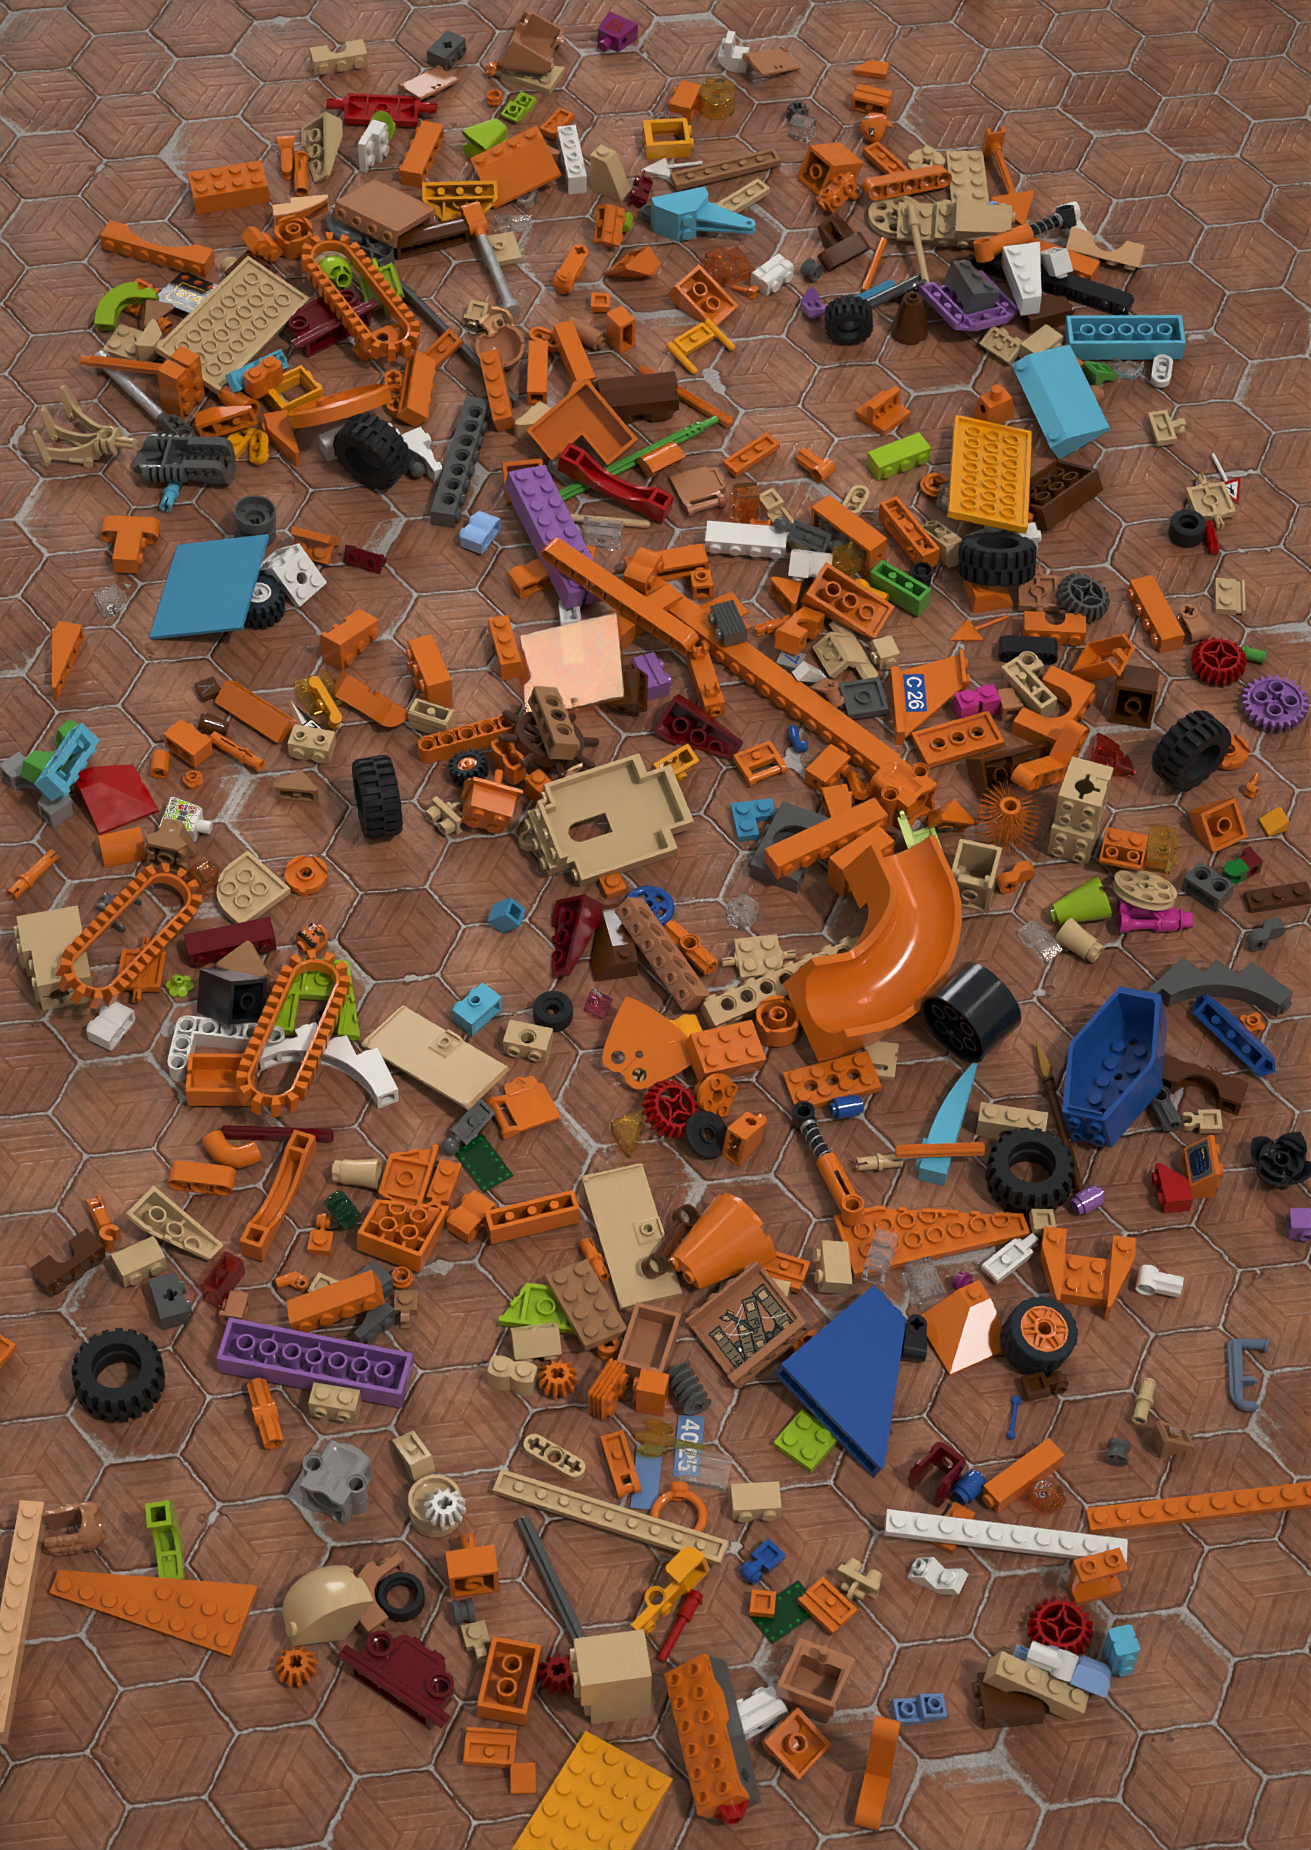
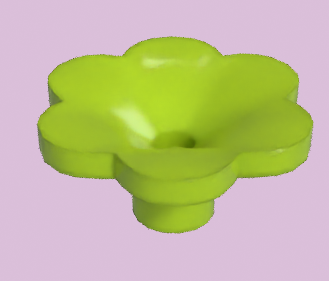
(179, 986)

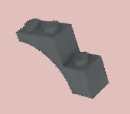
(381, 1317)

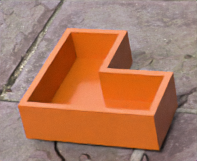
(579, 415)

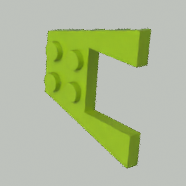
(319, 986)

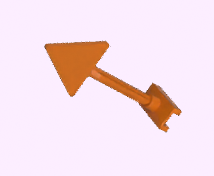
(1019, 201)

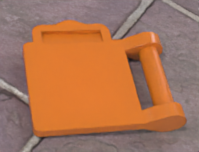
(527, 1104)

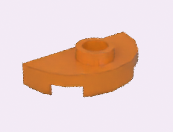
(859, 789)

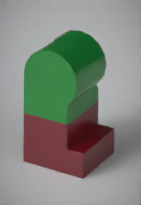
(1242, 868)

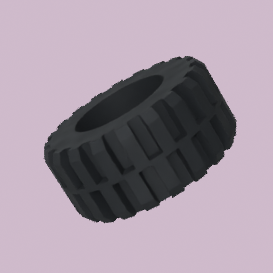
(372, 451)
(997, 559)
(1191, 750)
(377, 796)
(1030, 1147)
(116, 1348)

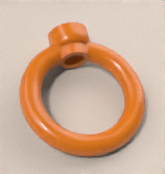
(680, 1492)

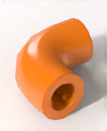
(230, 1155)

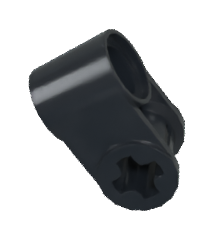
(914, 1341)

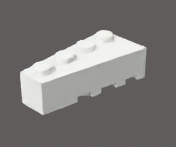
(1023, 274)

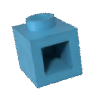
(506, 915)

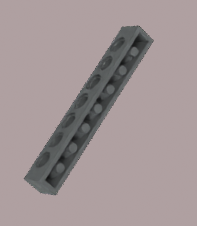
(460, 462)

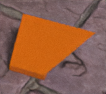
(950, 815)

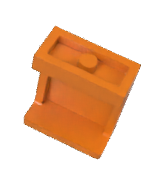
(1096, 1576)

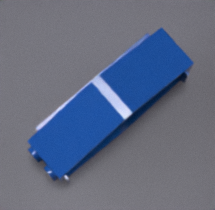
(1104, 1053)

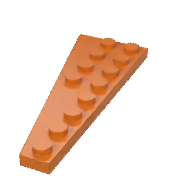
(188, 1610)

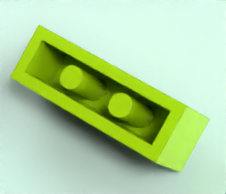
(898, 456)

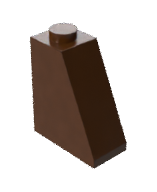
(1052, 312)

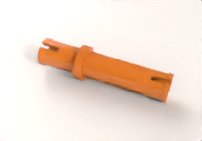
(243, 755)
(26, 880)

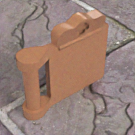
(698, 486)

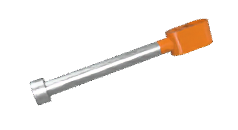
(478, 226)

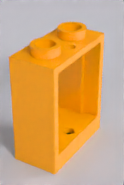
(667, 149)
(291, 379)

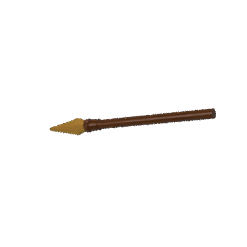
(1045, 1073)

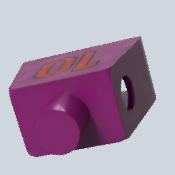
(616, 33)

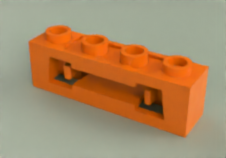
(908, 532)

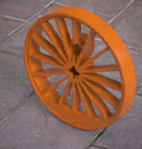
(340, 405)

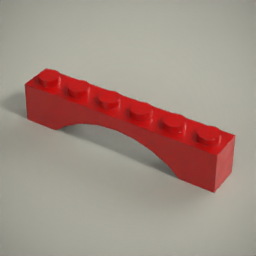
(583, 468)

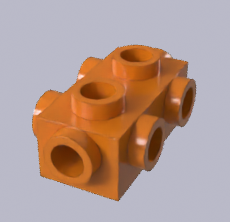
(837, 192)

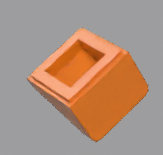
(523, 1778)

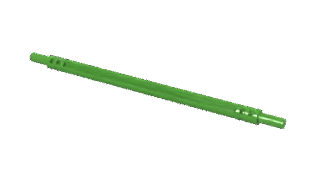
(630, 461)

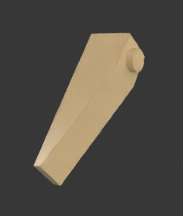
(321, 140)
(167, 1221)

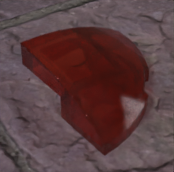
(1107, 753)

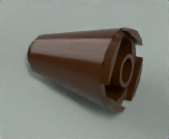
(910, 321)

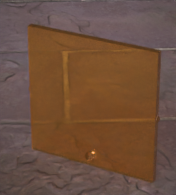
(578, 660)

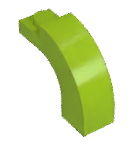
(117, 300)
(167, 1535)

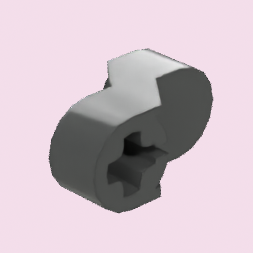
(1259, 939)

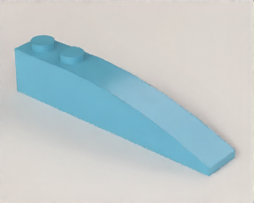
(946, 1128)

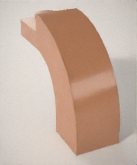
(375, 1618)

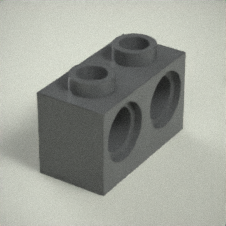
(1208, 886)

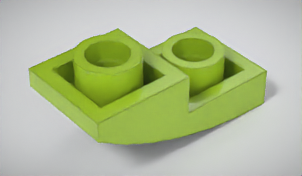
(519, 108)

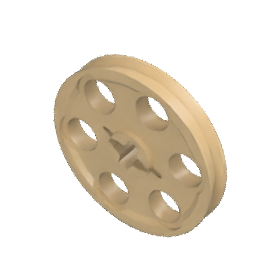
(886, 215)
(1144, 889)

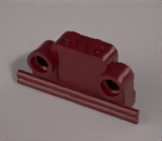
(318, 328)
(404, 1675)

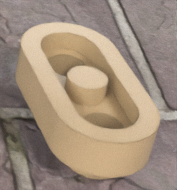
(857, 499)

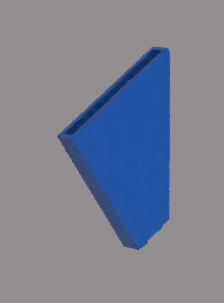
(851, 1376)

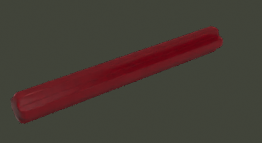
(274, 1133)

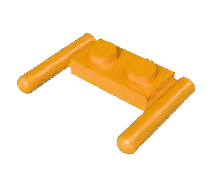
(695, 339)

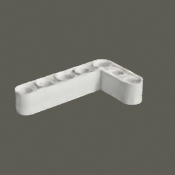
(217, 1038)

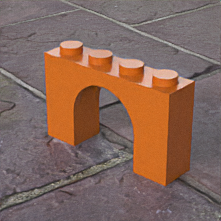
(1071, 691)

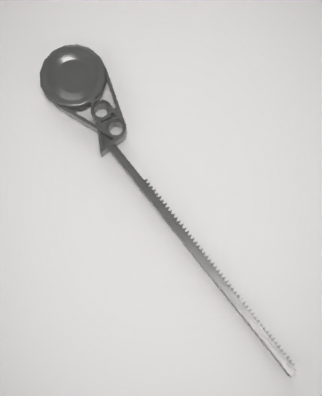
(384, 256)

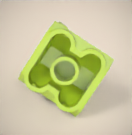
(483, 137)

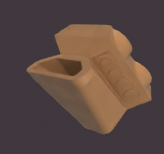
(170, 845)
(247, 960)

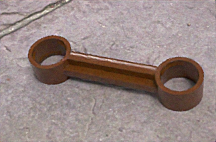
(669, 1241)

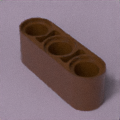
(843, 252)

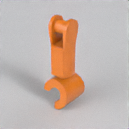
(286, 148)
(107, 1231)

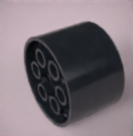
(971, 1012)

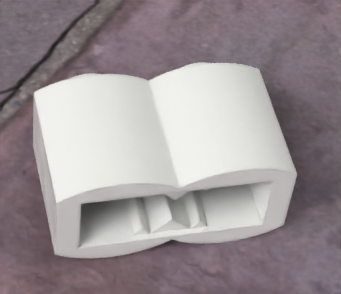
(110, 1025)

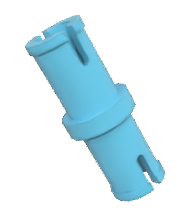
(170, 494)

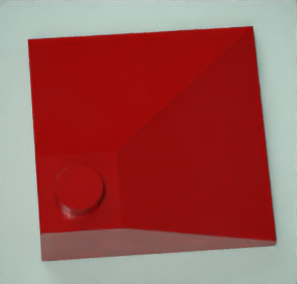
(114, 796)

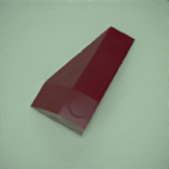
(689, 724)
(574, 925)

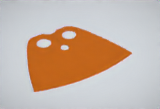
(645, 1030)

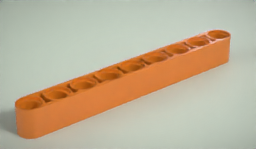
(619, 595)

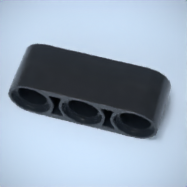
(1044, 647)

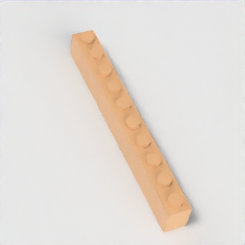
(17, 1604)

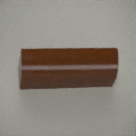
(432, 238)

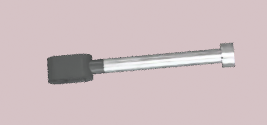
(170, 423)

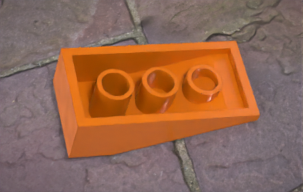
(847, 602)

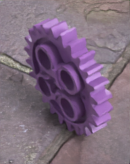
(1274, 703)

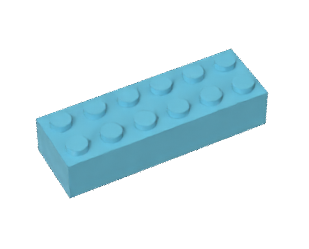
(1125, 336)

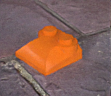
(795, 1743)

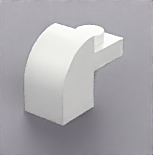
(731, 56)

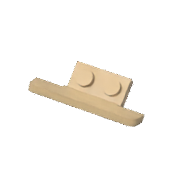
(841, 650)

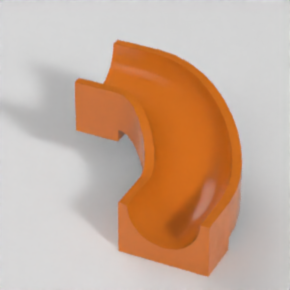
(896, 962)

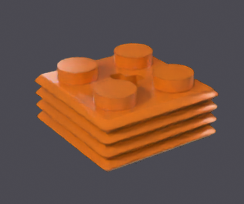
(607, 1390)

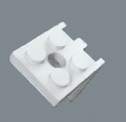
(285, 565)

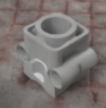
(337, 1481)

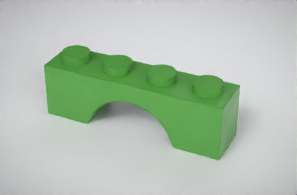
(37, 760)

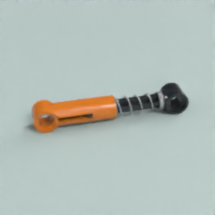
(987, 248)
(829, 1166)

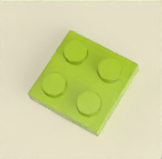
(805, 1441)

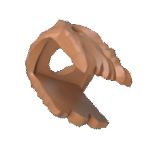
(90, 1532)

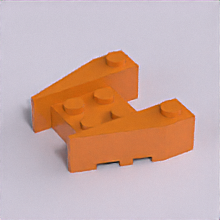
(1083, 1278)

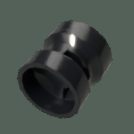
(922, 572)

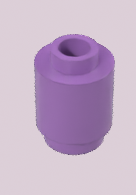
(1087, 1200)

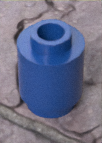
(846, 1106)
(968, 1487)

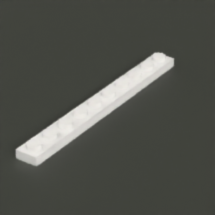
(998, 1535)

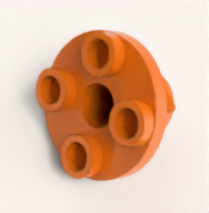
(715, 1094)

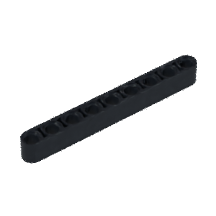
(1072, 287)

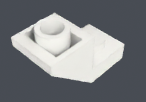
(932, 1575)

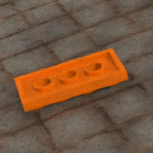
(963, 729)
(836, 1069)

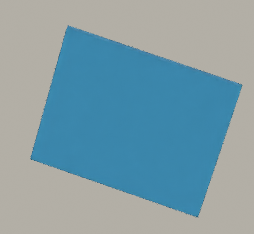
(209, 587)

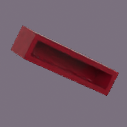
(215, 943)

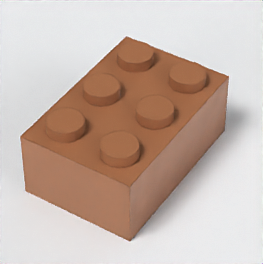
(649, 1339)

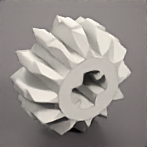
(436, 1504)

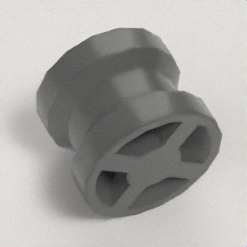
(812, 269)
(1117, 1452)
(463, 1611)

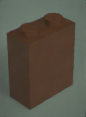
(1005, 1709)

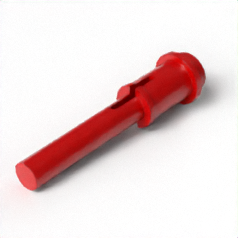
(685, 1614)

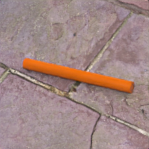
(874, 264)

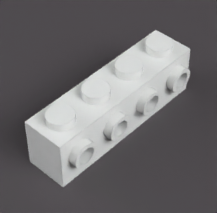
(745, 540)

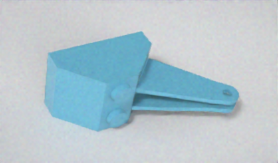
(688, 212)

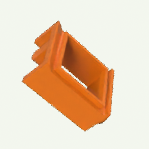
(1089, 663)

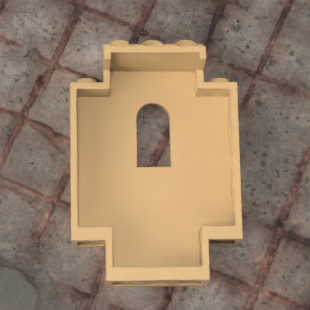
(639, 807)

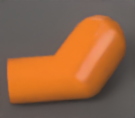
(292, 1279)

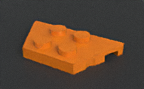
(408, 1175)

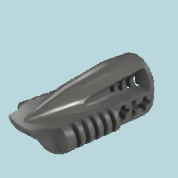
(180, 459)

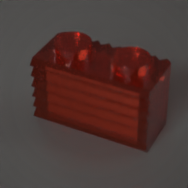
(222, 1279)

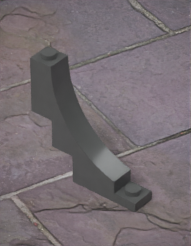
(1251, 985)

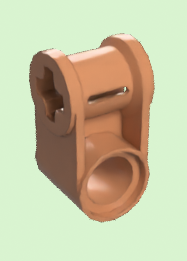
(1193, 623)
(829, 691)

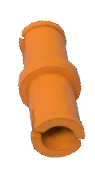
(594, 1258)

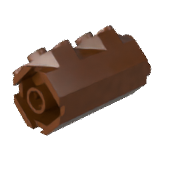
(647, 395)

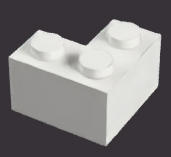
(807, 563)

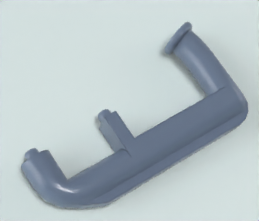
(1236, 1377)

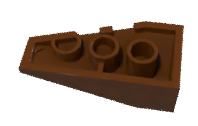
(999, 766)
(613, 948)

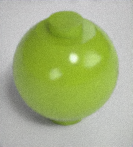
(338, 271)

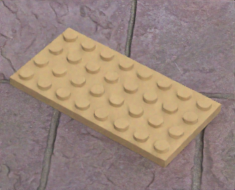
(235, 321)

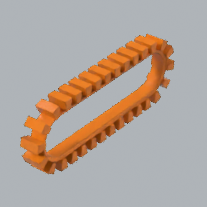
(344, 310)
(110, 914)
(268, 1021)

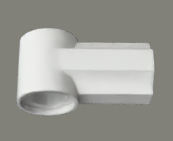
(1152, 1281)
(1058, 1662)

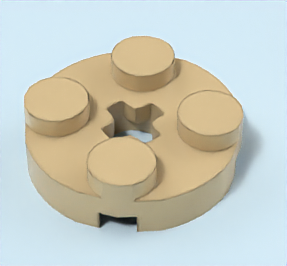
(925, 155)

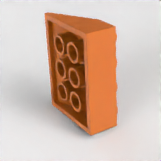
(517, 165)

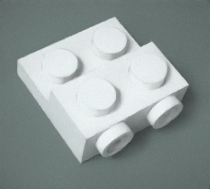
(373, 145)

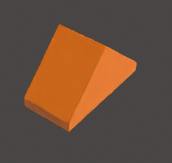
(786, 592)

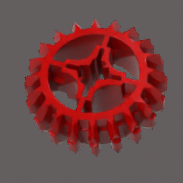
(1210, 652)
(662, 1110)
(1080, 1629)

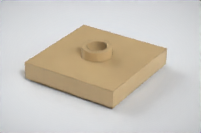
(505, 248)

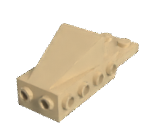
(955, 222)

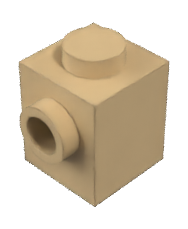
(885, 653)

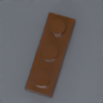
(1278, 897)

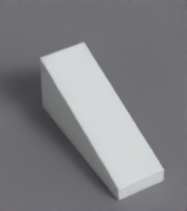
(808, 673)

